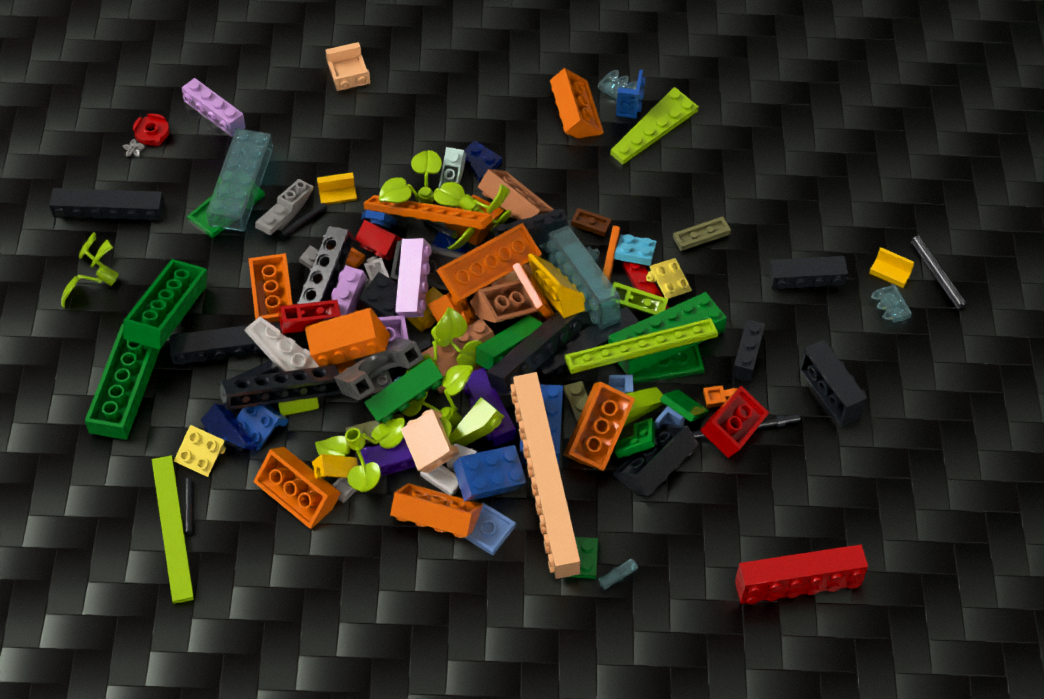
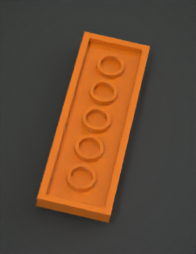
(488, 262)

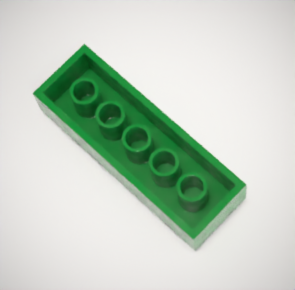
(165, 304)
(687, 312)
(121, 388)

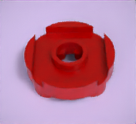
(153, 137)

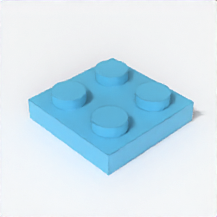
(635, 249)

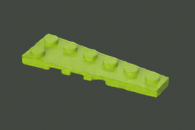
(656, 123)

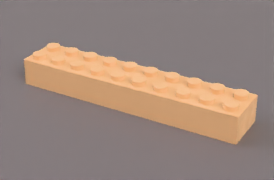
(545, 476)

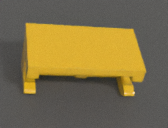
(333, 466)

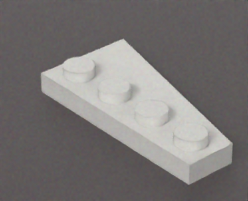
(279, 348)

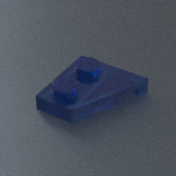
(481, 159)

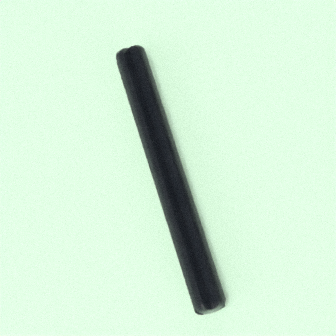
(939, 272)

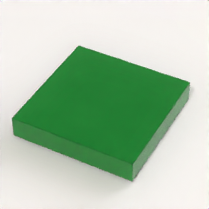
(684, 405)

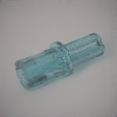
(617, 574)

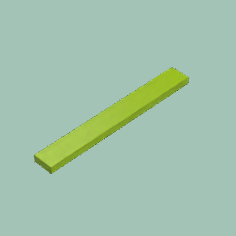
(641, 345)
(172, 530)

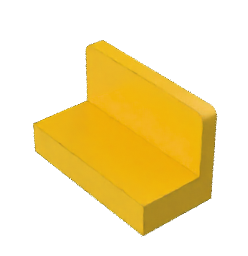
(337, 188)
(892, 267)

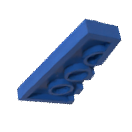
(379, 218)

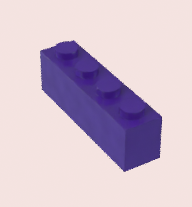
(479, 386)
(390, 459)

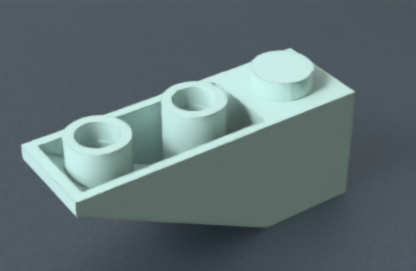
(452, 166)

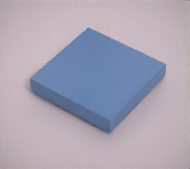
(491, 530)

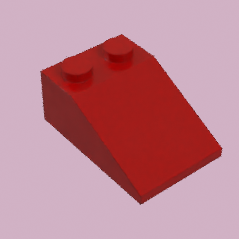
(734, 422)

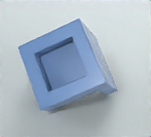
(621, 382)
(669, 416)

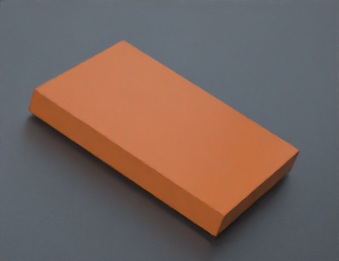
(533, 290)

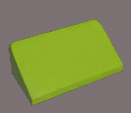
(298, 406)

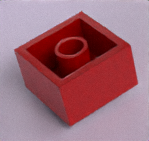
(377, 240)

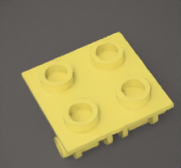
(669, 278)
(199, 450)

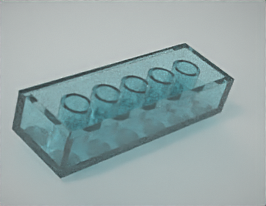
(239, 179)
(580, 268)

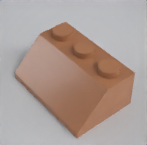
(502, 302)

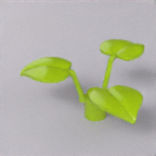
(425, 162)
(471, 204)
(104, 272)
(448, 327)
(453, 381)
(366, 476)

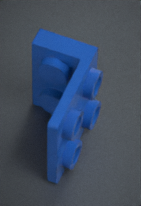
(628, 99)
(260, 422)

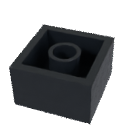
(380, 296)

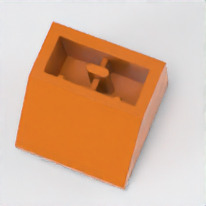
(440, 306)

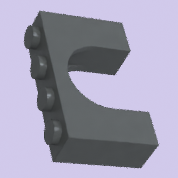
(356, 380)

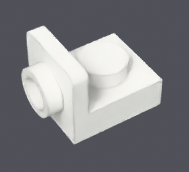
(374, 266)

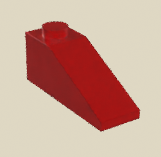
(298, 316)

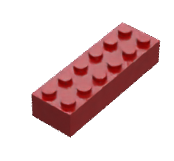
(801, 574)

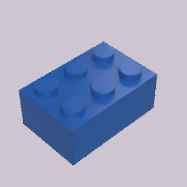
(489, 473)

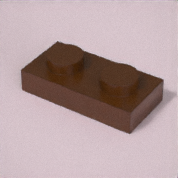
(591, 222)

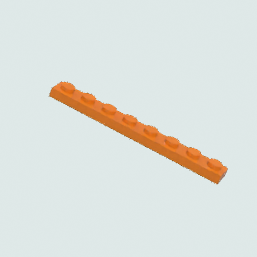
(431, 212)

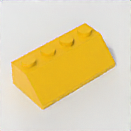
(556, 287)

